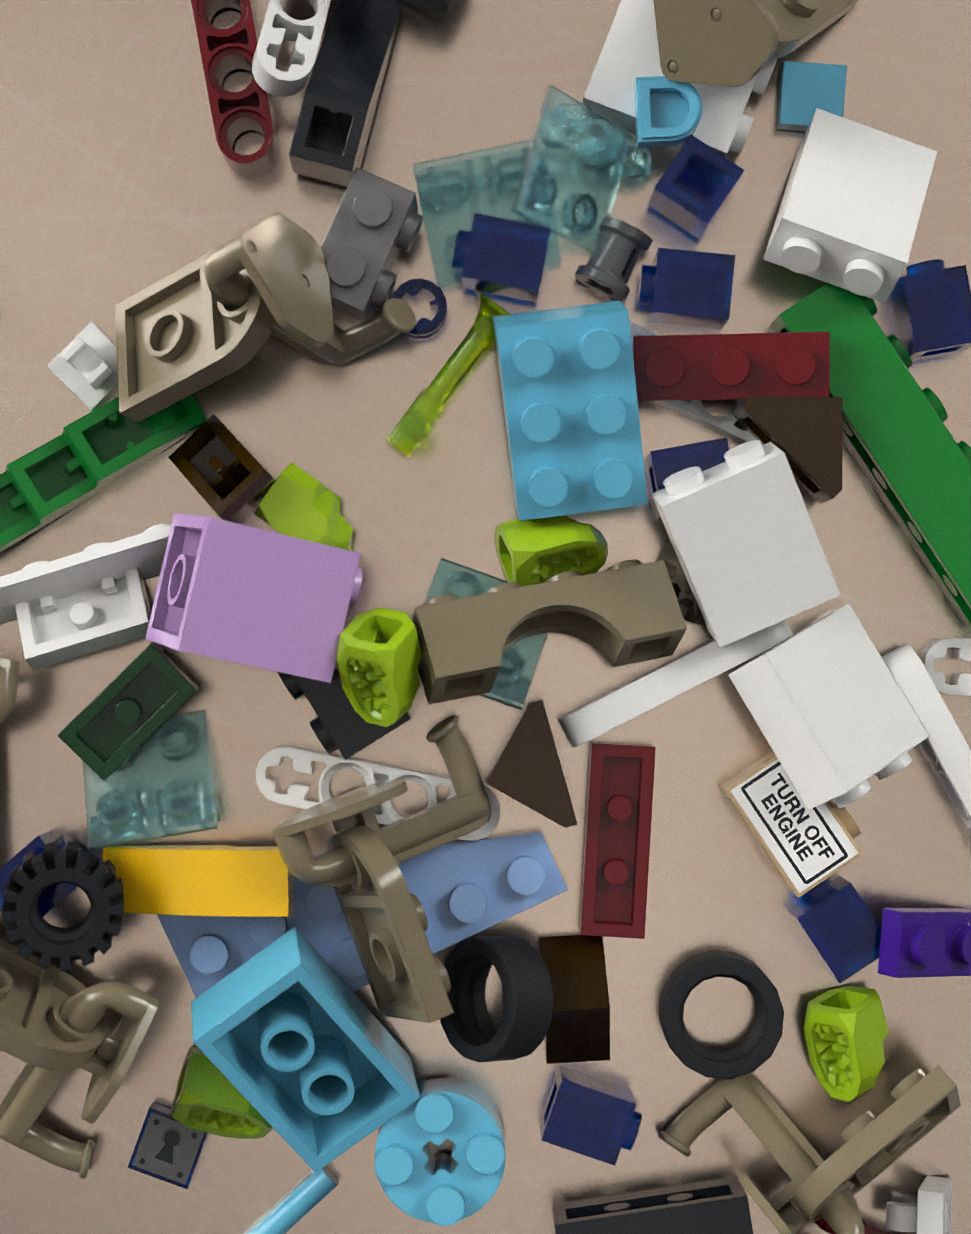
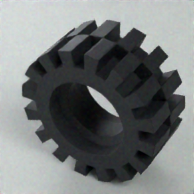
(63, 943)

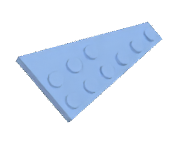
(458, 884)

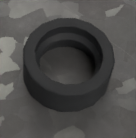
(525, 991)
(735, 1061)

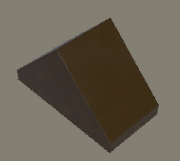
(808, 434)
(223, 471)
(531, 768)
(580, 998)

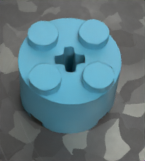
(442, 1186)

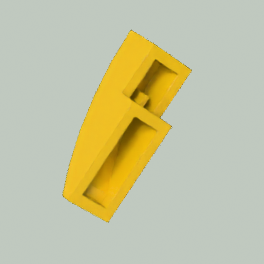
(203, 880)

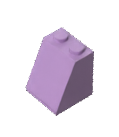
(253, 596)

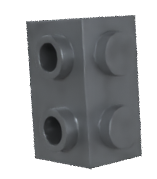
(364, 241)

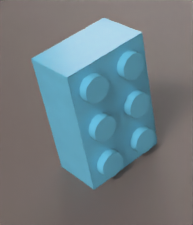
(571, 410)
(303, 1050)

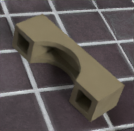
(620, 612)

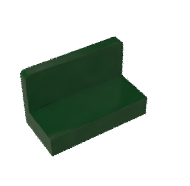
(127, 711)

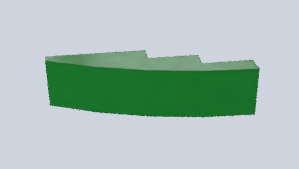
(84, 462)

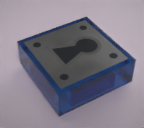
(167, 1148)

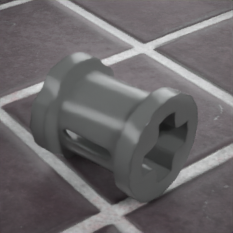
(613, 258)

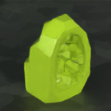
(305, 509)
(543, 548)
(380, 664)
(846, 1040)
(212, 1104)

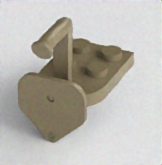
(735, 38)
(225, 306)
(370, 887)
(57, 1029)
(817, 1185)

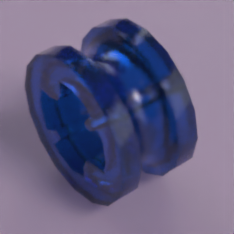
(413, 290)

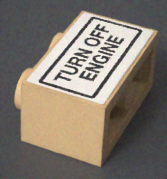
(797, 841)

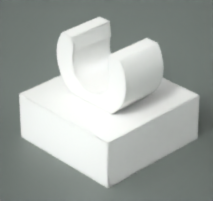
(89, 367)
(927, 1212)

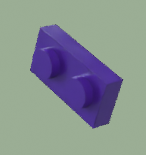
(925, 942)

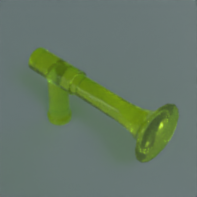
(428, 405)

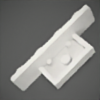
(84, 598)

